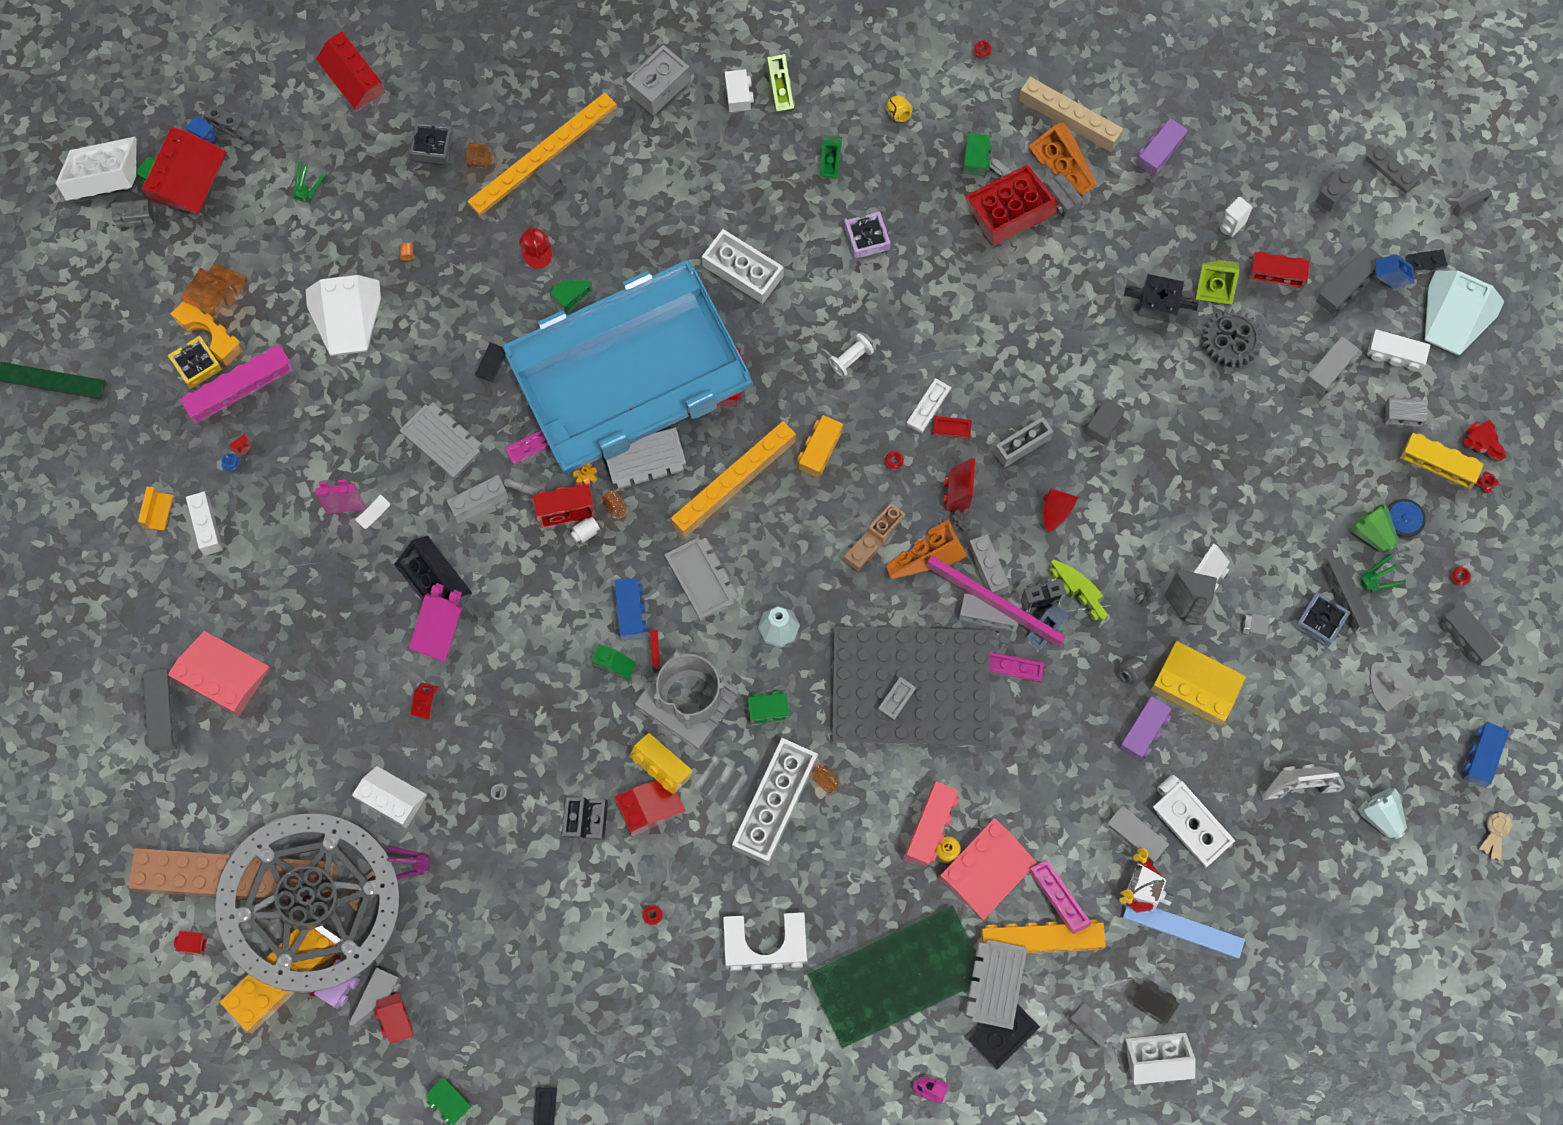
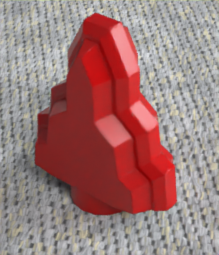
(1485, 440)

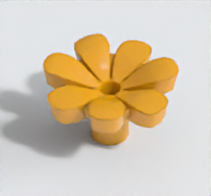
(585, 474)

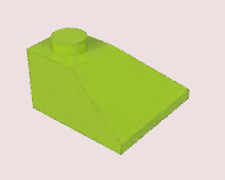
(1218, 281)

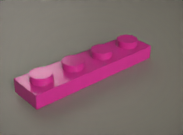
(1060, 897)

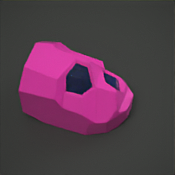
(930, 1089)

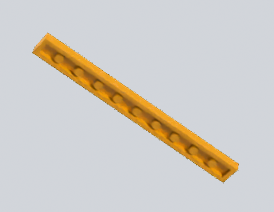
(542, 154)

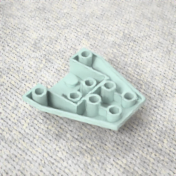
(1459, 310)

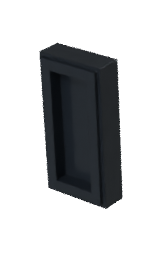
(491, 362)
(545, 1106)

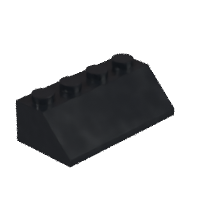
(425, 566)

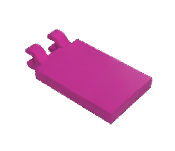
(339, 498)
(437, 624)

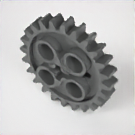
(1235, 323)

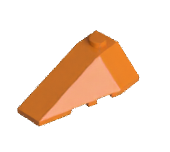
(1062, 154)
(941, 543)

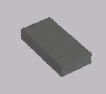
(1472, 202)

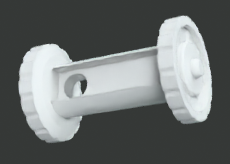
(853, 353)

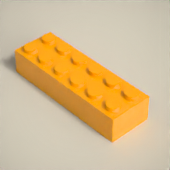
(255, 1002)

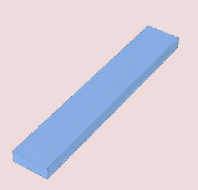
(1188, 931)

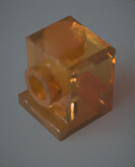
(479, 155)

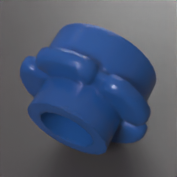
(230, 457)

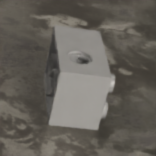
(658, 80)

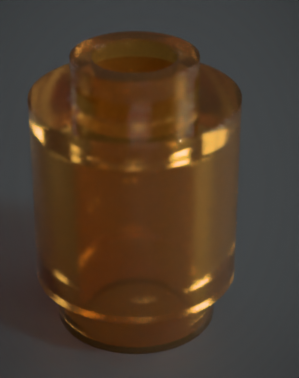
(615, 504)
(826, 778)

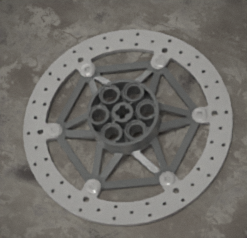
(297, 905)

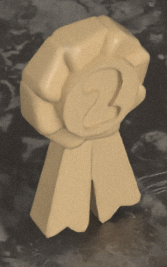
(1498, 826)

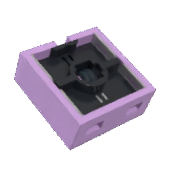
(867, 235)

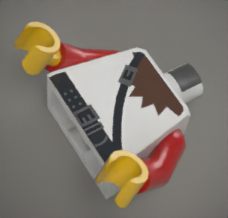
(1145, 886)

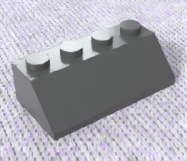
(1191, 594)

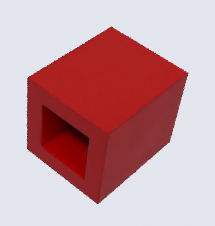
(190, 943)

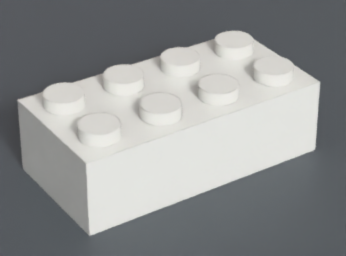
(742, 266)

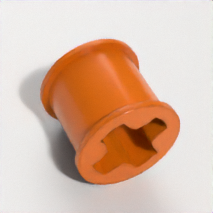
(406, 251)

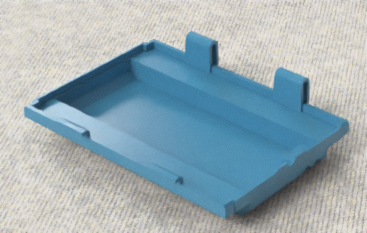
(638, 349)

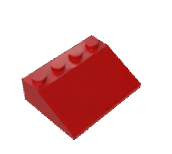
(183, 171)
(1011, 204)

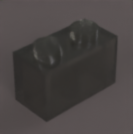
(1154, 1002)

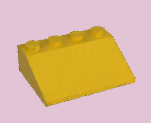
(1198, 684)

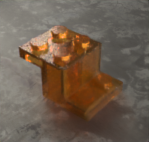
(214, 289)

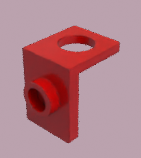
(423, 700)

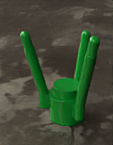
(301, 190)
(1370, 580)

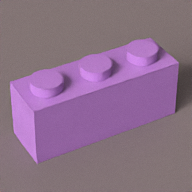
(1161, 147)
(1146, 729)

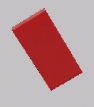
(952, 427)
(655, 652)

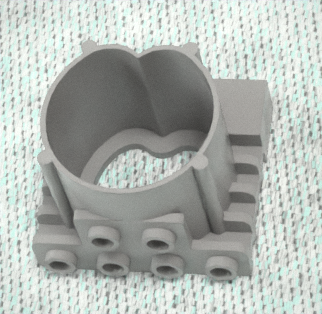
(690, 728)

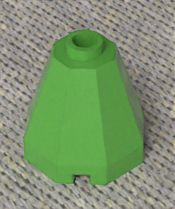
(1376, 528)

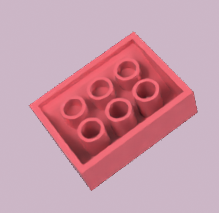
(219, 673)
(988, 869)

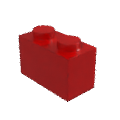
(393, 1018)

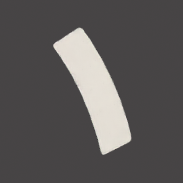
(373, 512)

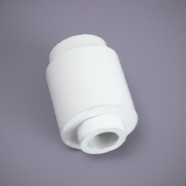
(584, 530)

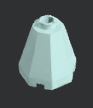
(778, 626)
(1385, 813)

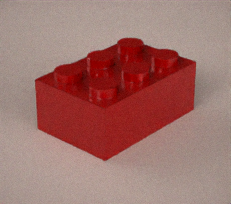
(564, 505)

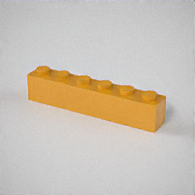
(1047, 938)

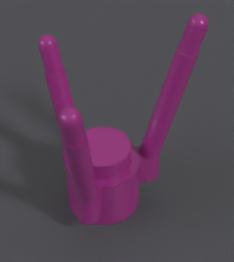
(420, 861)

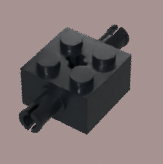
(1171, 299)

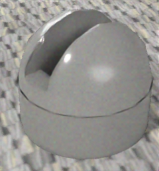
(502, 793)

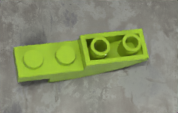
(1077, 583)

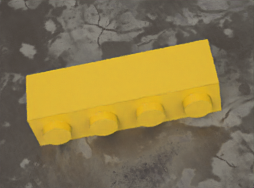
(1442, 460)

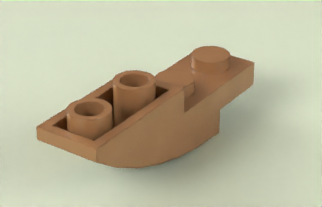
(875, 537)

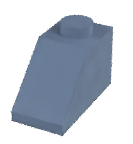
(1054, 618)

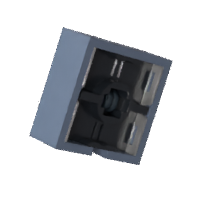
(1322, 619)

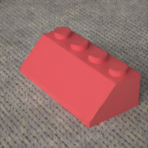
(931, 824)

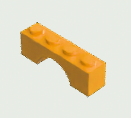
(222, 345)

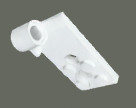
(1178, 808)

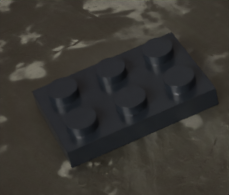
(1000, 1043)

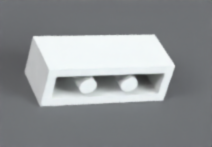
(1398, 350)
(204, 523)

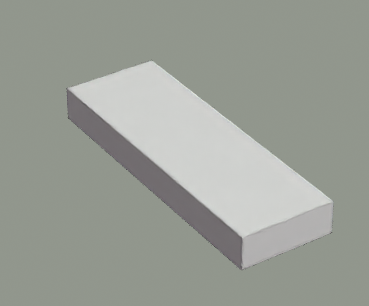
(928, 406)

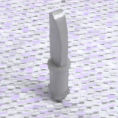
(521, 487)

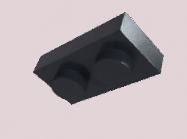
(1427, 261)

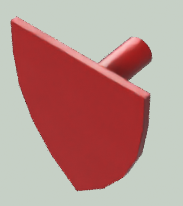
(1057, 508)

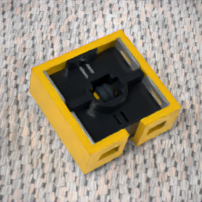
(195, 362)

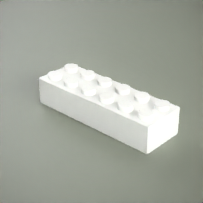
(775, 801)

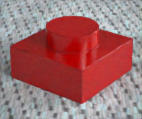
(241, 445)

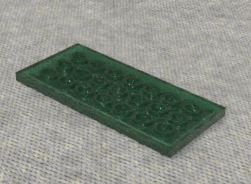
(895, 977)

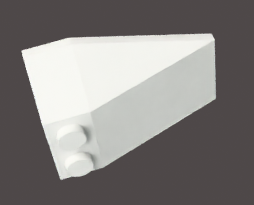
(344, 312)
(1307, 777)

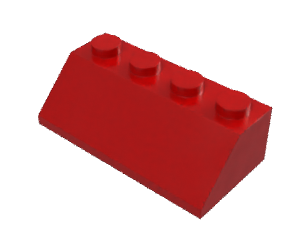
(349, 71)

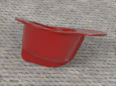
(535, 248)

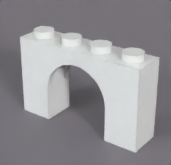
(740, 955)

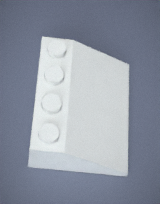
(98, 169)

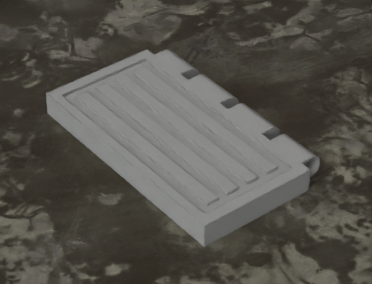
(442, 441)
(646, 456)
(700, 579)
(998, 983)

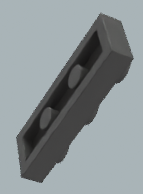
(1392, 169)

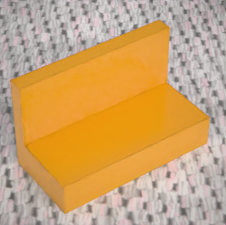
(155, 510)

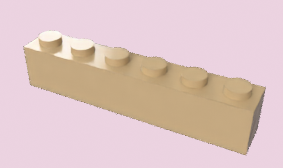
(1074, 115)

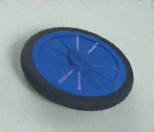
(1407, 517)

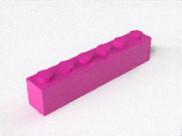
(236, 384)

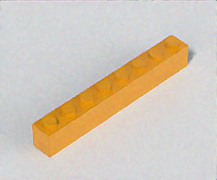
(733, 479)

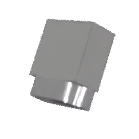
(1256, 625)

